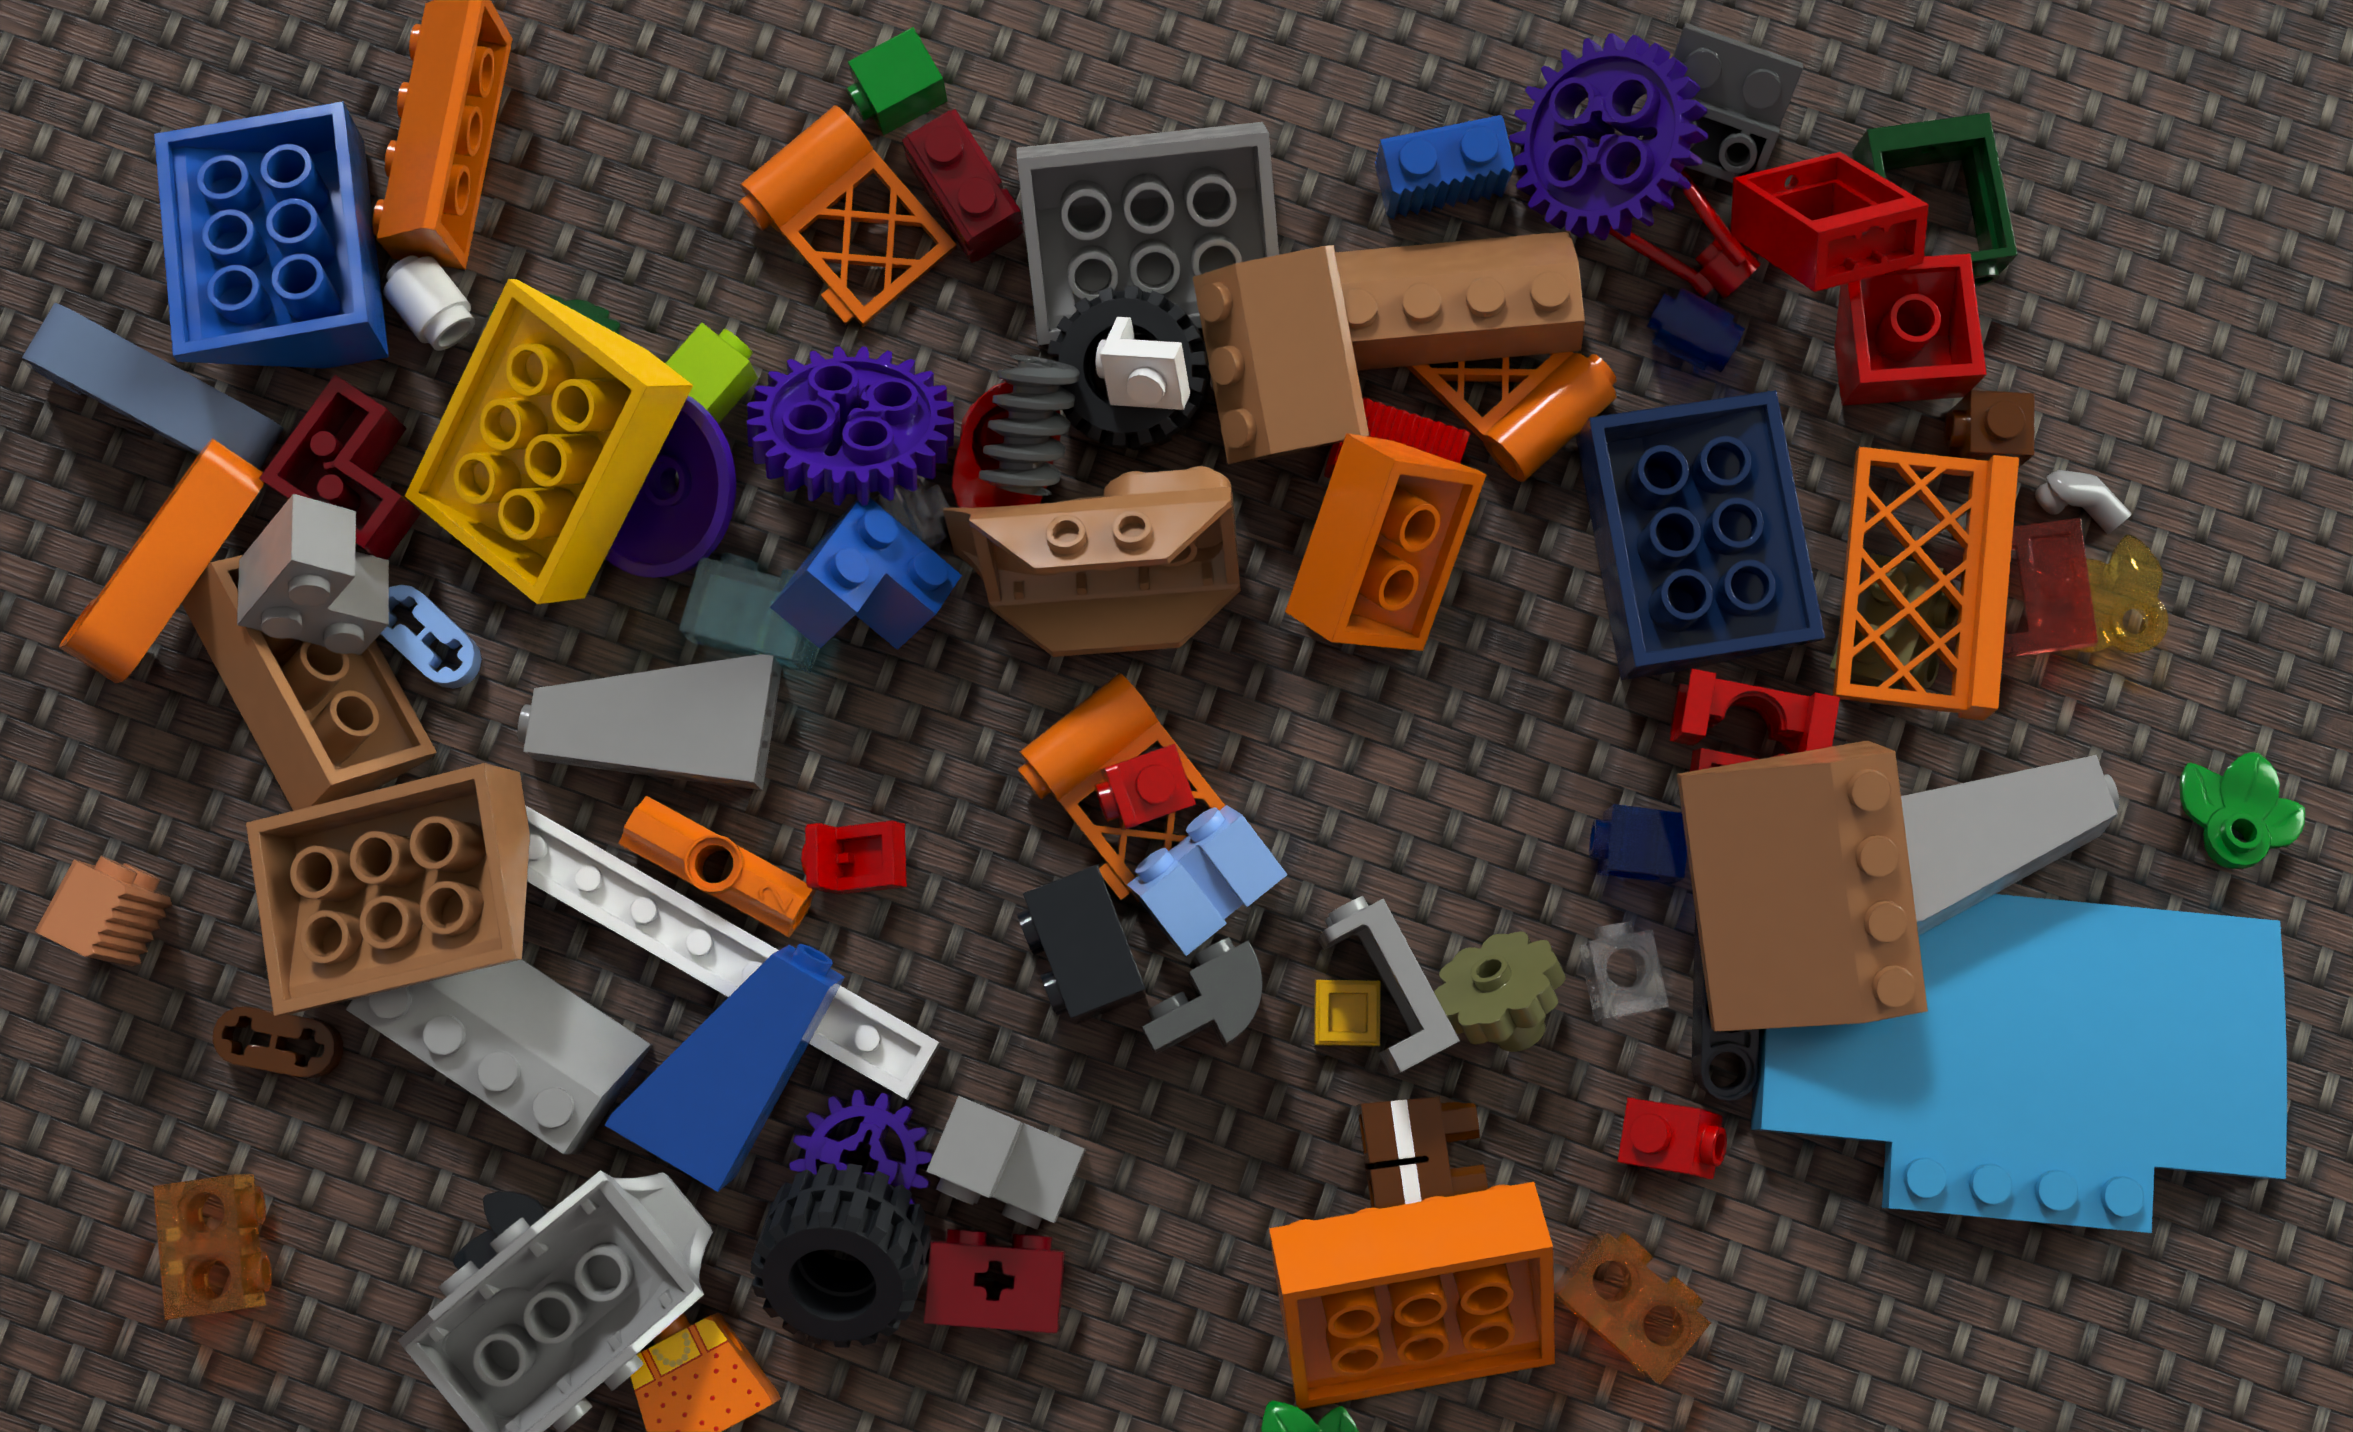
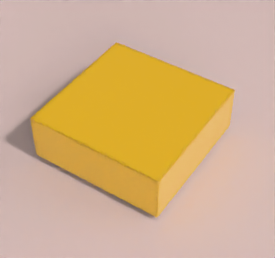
(1347, 1013)

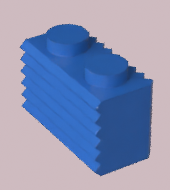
(1444, 166)

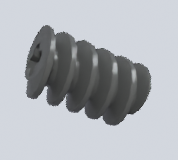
(1030, 425)

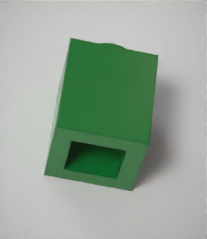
(895, 82)

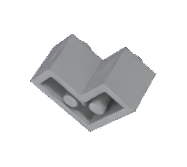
(311, 582)
(1006, 1161)

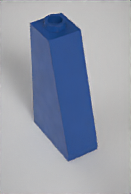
(727, 1076)

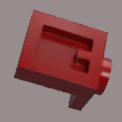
(1144, 788)

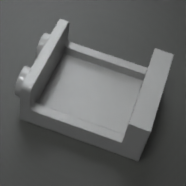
(1401, 976)

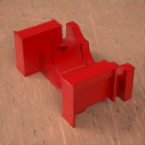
(1791, 718)

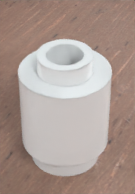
(429, 302)

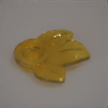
(2126, 584)

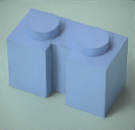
(1205, 877)

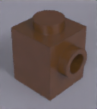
(1991, 425)

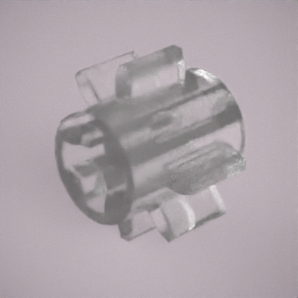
(919, 511)

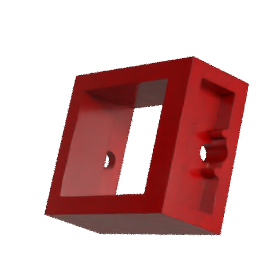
(1829, 222)

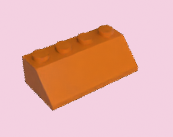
(443, 132)

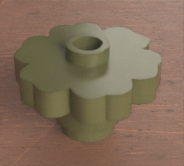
(1501, 990)

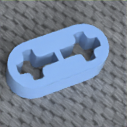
(438, 627)

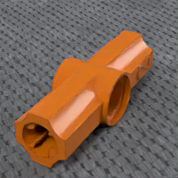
(684, 845)

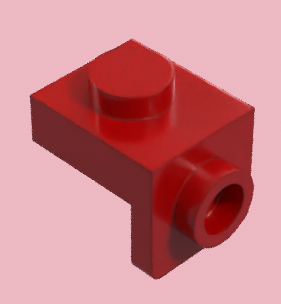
(855, 857)
(1672, 1138)

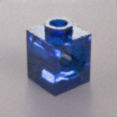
(1639, 844)

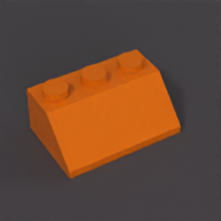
(1384, 544)

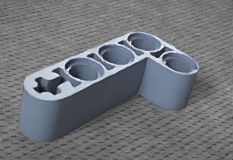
(145, 387)

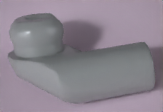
(2082, 491)

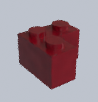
(334, 462)

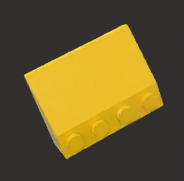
(546, 443)

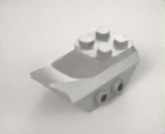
(563, 1304)

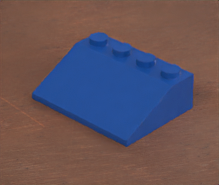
(271, 241)

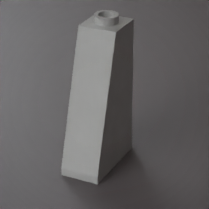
(671, 722)
(1998, 830)

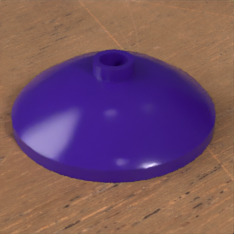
(679, 526)

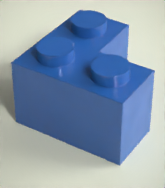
(867, 570)

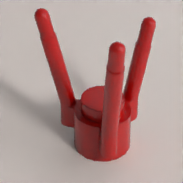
(1724, 260)

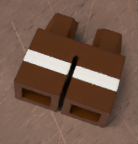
(1413, 1130)

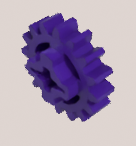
(873, 1129)

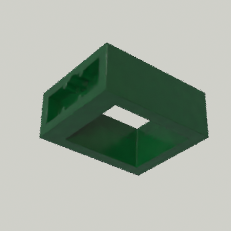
(1949, 140)

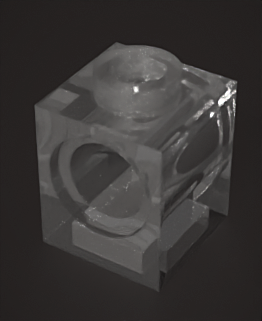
(1606, 997)

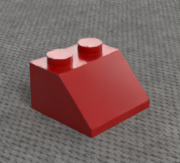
(1910, 334)

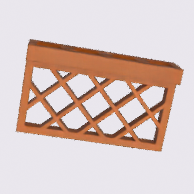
(1982, 588)

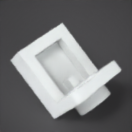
(1142, 370)

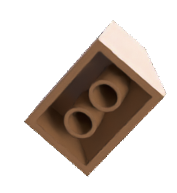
(1280, 354)

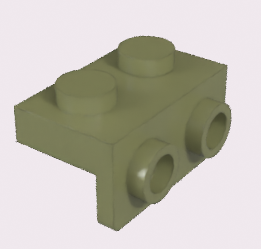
(1903, 637)

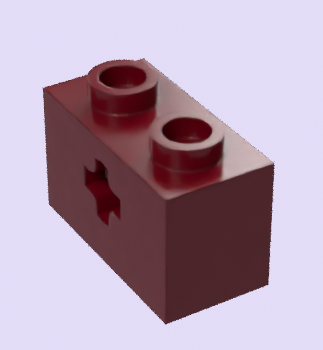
(959, 1300)

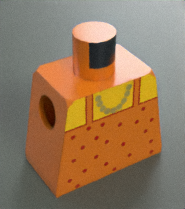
(699, 1379)

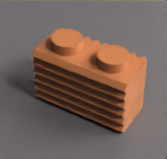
(105, 911)

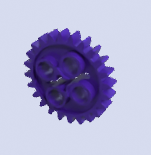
(1613, 82)
(885, 443)

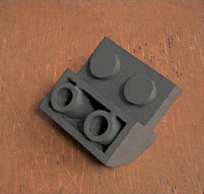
(1743, 96)
(1226, 993)

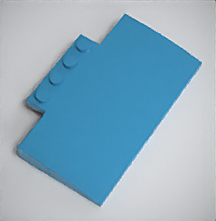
(2055, 1063)

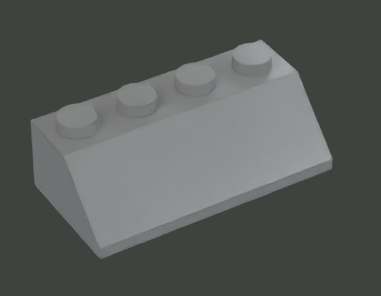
(515, 1046)

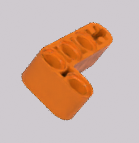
(164, 563)

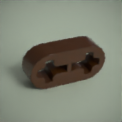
(275, 1056)

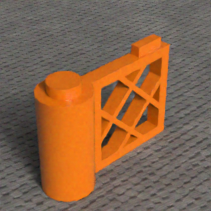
(814, 176)
(1535, 415)
(1096, 734)

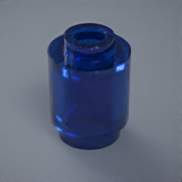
(1695, 330)

